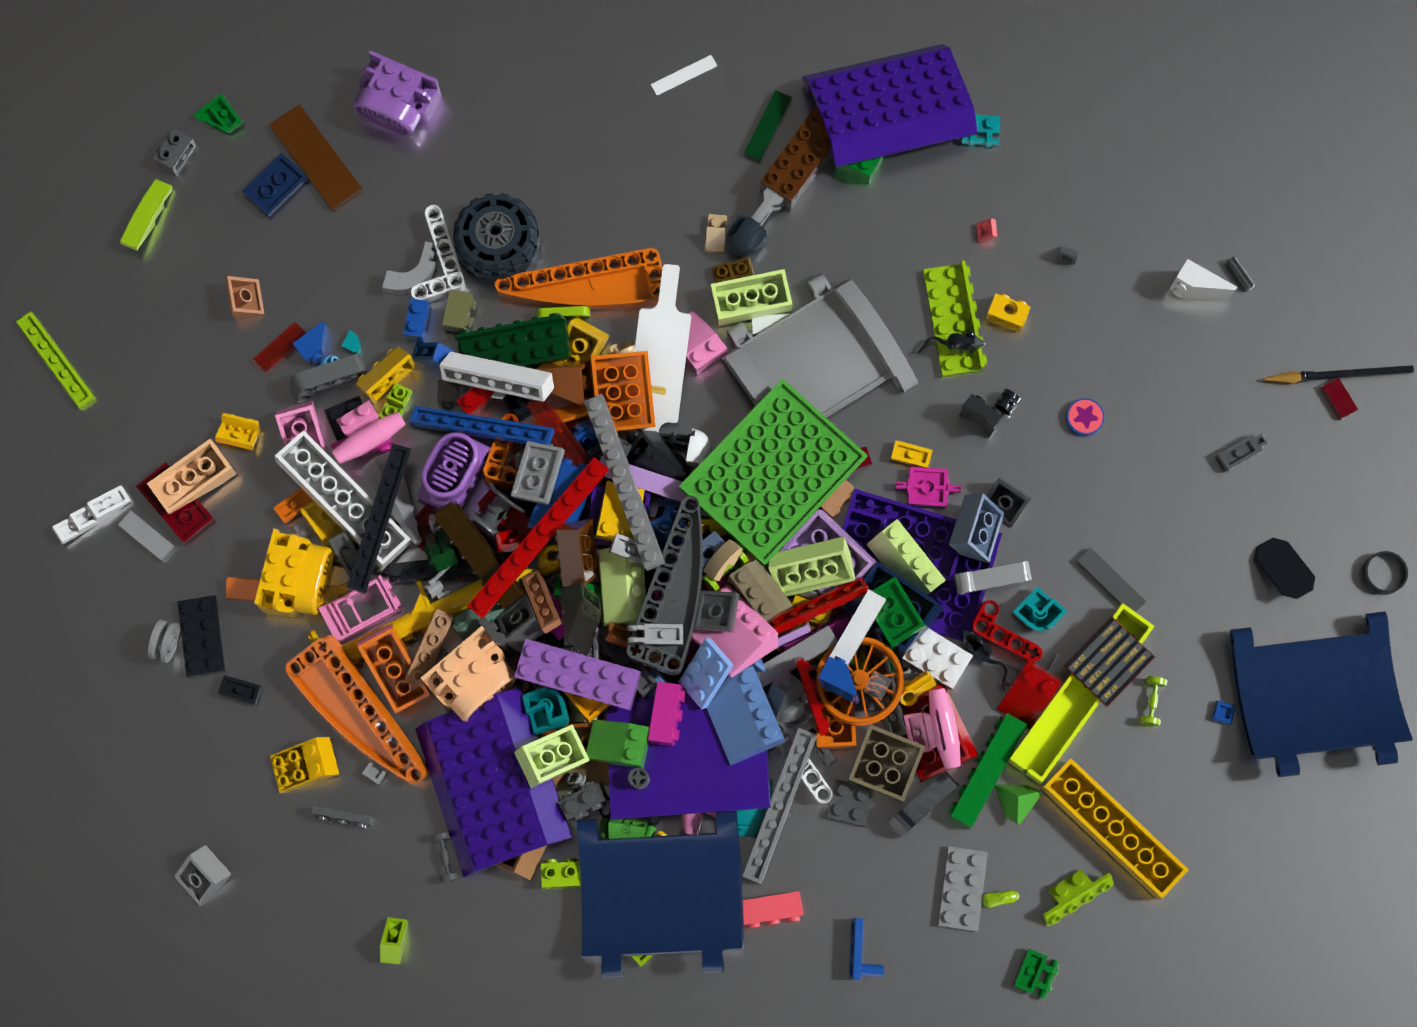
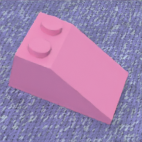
(703, 345)
(299, 418)

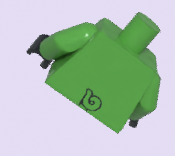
(625, 828)

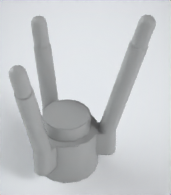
(435, 587)

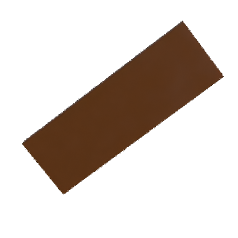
(316, 157)

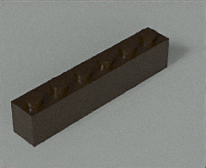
(474, 548)

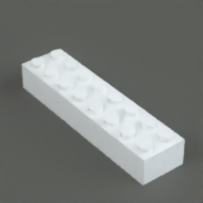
(337, 494)

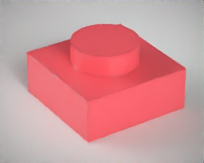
(986, 230)

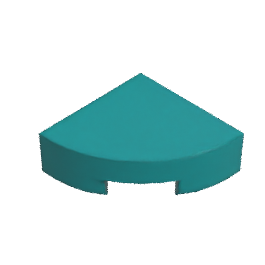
(352, 343)

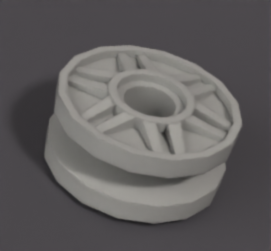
(163, 641)

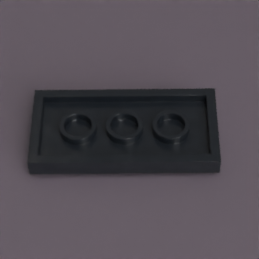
(201, 636)

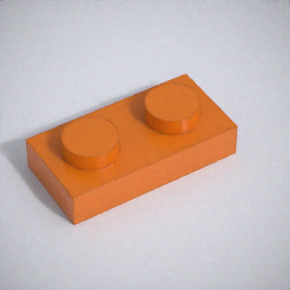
(291, 506)

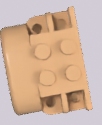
(470, 675)

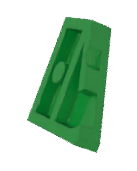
(219, 115)

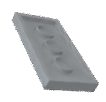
(962, 889)

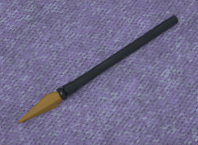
(1294, 377)

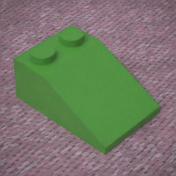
(618, 743)

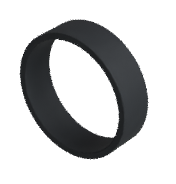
(1401, 562)

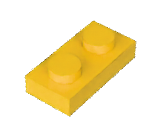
(911, 454)

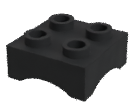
(983, 415)

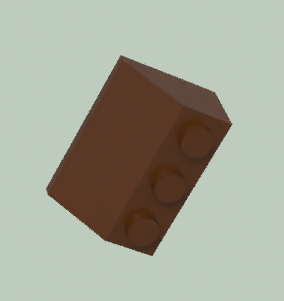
(577, 552)

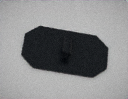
(1285, 568)

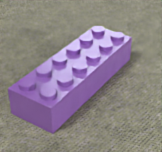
(578, 674)

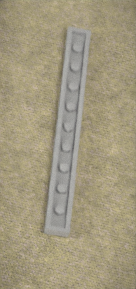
(624, 482)

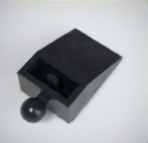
(653, 454)

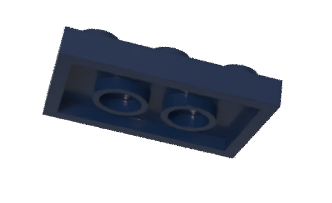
(275, 184)

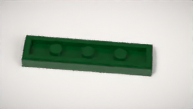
(767, 125)

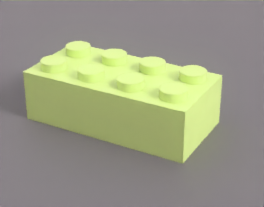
(751, 297)

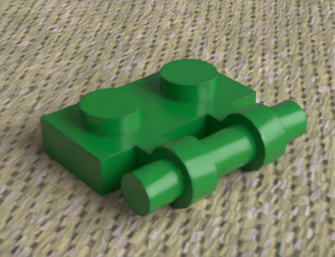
(1031, 970)

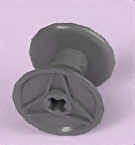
(501, 503)

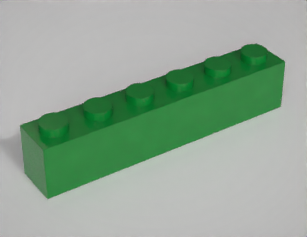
(987, 771)

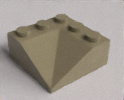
(886, 762)

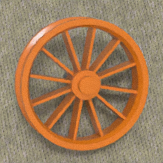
(860, 680)

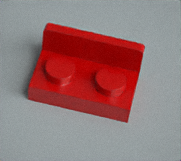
(508, 540)

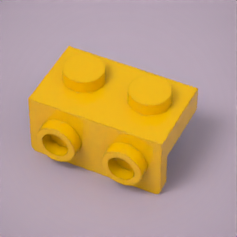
(238, 431)

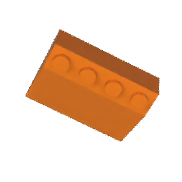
(626, 388)

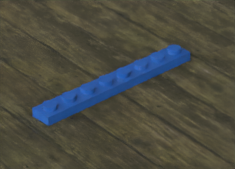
(480, 426)

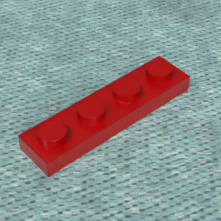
(815, 703)

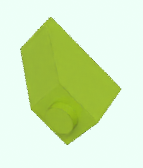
(393, 941)

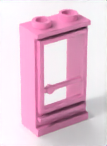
(337, 623)

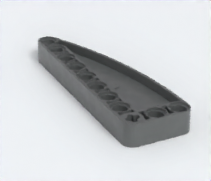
(679, 593)

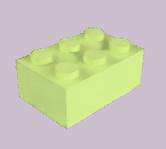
(551, 756)

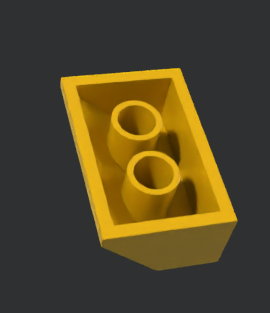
(385, 374)

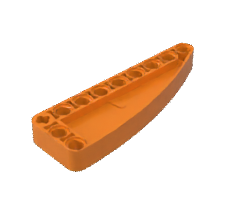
(600, 291)
(338, 701)

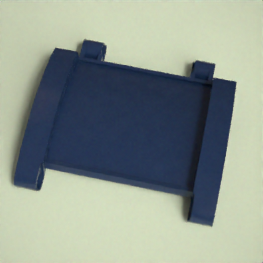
(1319, 695)
(661, 895)

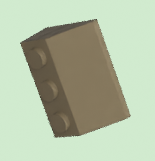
(759, 590)

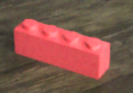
(772, 909)

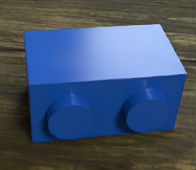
(417, 320)

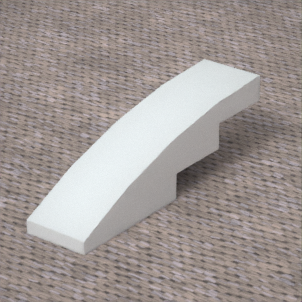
(91, 515)

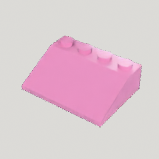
(748, 642)

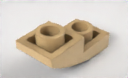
(725, 555)

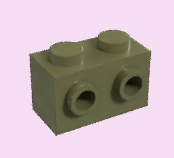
(458, 311)

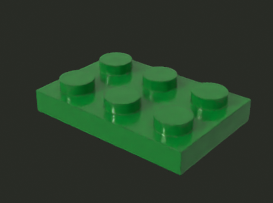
(898, 615)

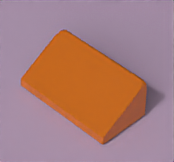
(241, 588)

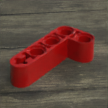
(1007, 636)

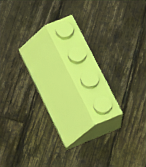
(904, 557)
(812, 566)
(621, 589)

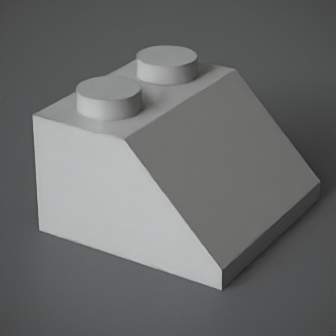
(202, 874)

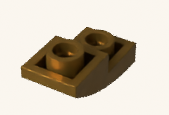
(734, 270)

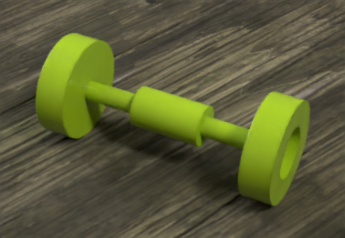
(711, 583)
(1150, 720)

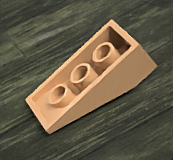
(192, 477)

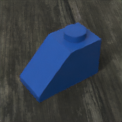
(312, 344)
(430, 353)

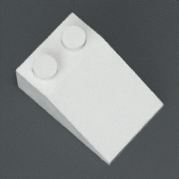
(1201, 284)

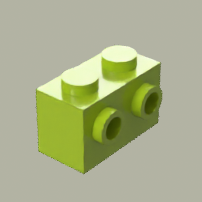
(561, 874)

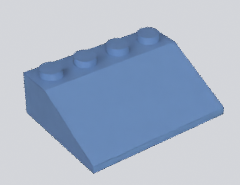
(744, 717)

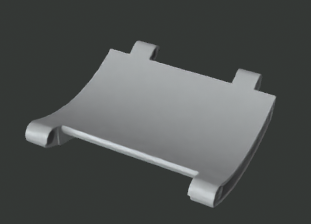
(824, 350)

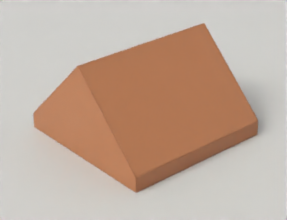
(244, 297)

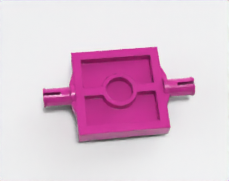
(928, 487)

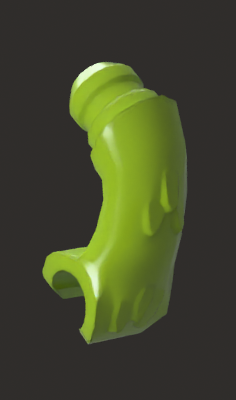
(1000, 898)

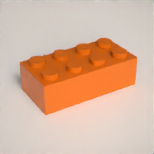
(389, 664)

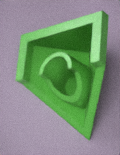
(1017, 800)

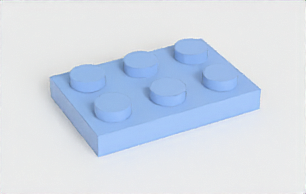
(705, 673)

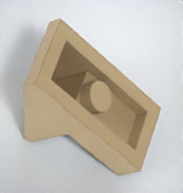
(716, 233)

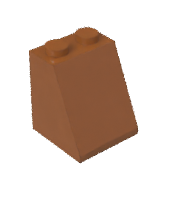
(570, 379)

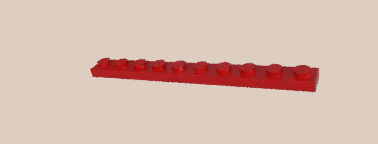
(538, 538)
(815, 607)

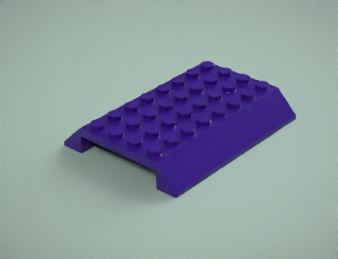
(892, 104)
(483, 787)

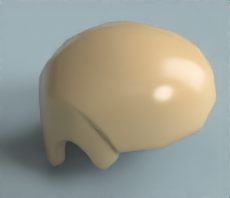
(624, 347)

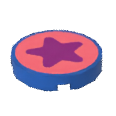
(1085, 417)

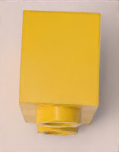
(998, 315)

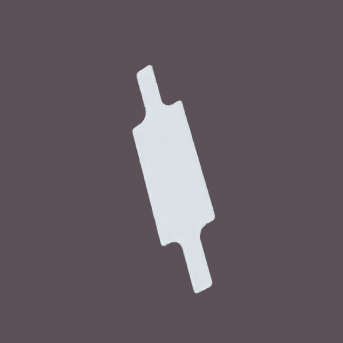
(665, 336)

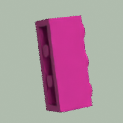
(666, 714)

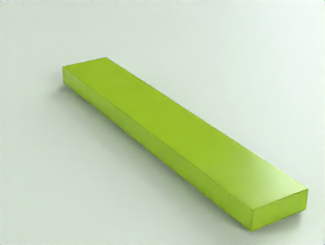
(55, 360)

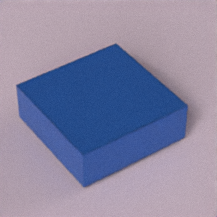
(1223, 712)

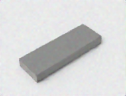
(146, 535)

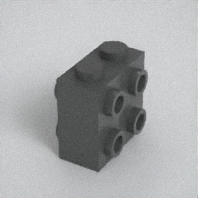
(589, 798)

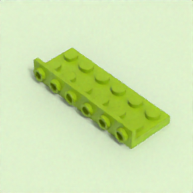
(953, 312)

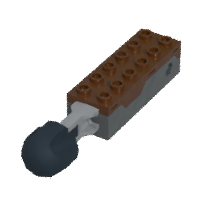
(783, 183)

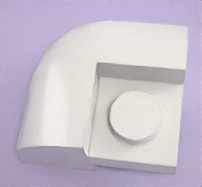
(698, 448)

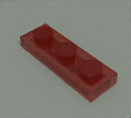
(279, 348)

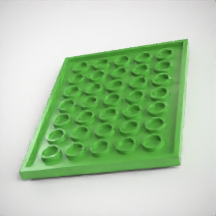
(773, 472)

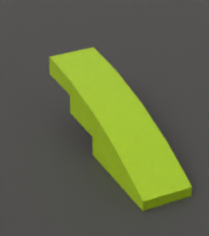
(146, 214)

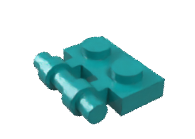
(986, 125)

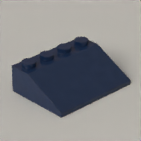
(925, 606)

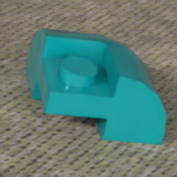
(1039, 611)
(546, 710)

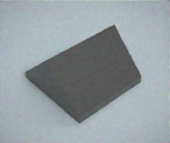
(1009, 500)

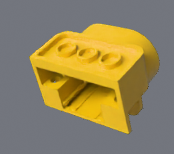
(293, 576)

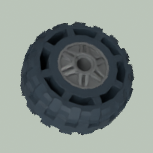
(496, 236)

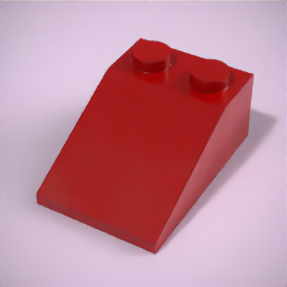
(1029, 693)

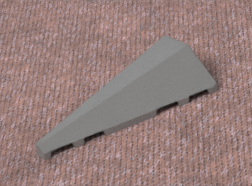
(403, 504)

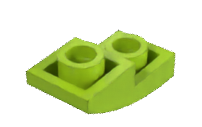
(396, 401)

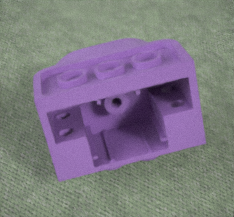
(396, 95)
(452, 471)

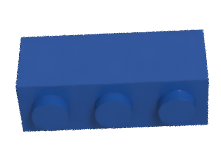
(838, 679)

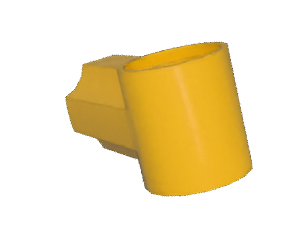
(916, 688)

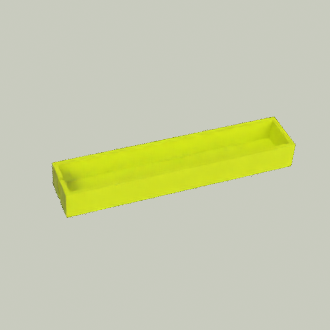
(1066, 713)

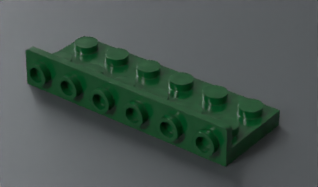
(519, 343)

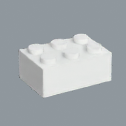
(939, 657)

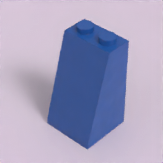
(567, 474)

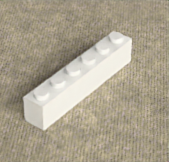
(497, 376)

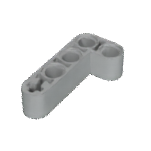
(992, 577)

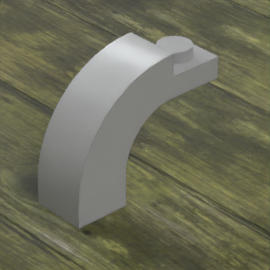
(402, 283)

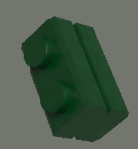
(440, 551)

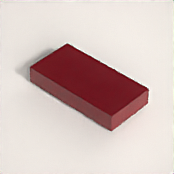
(1339, 398)

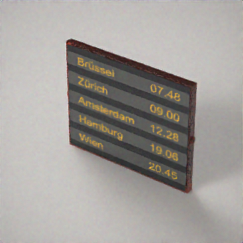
(1109, 661)

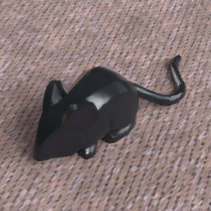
(958, 343)
(981, 651)

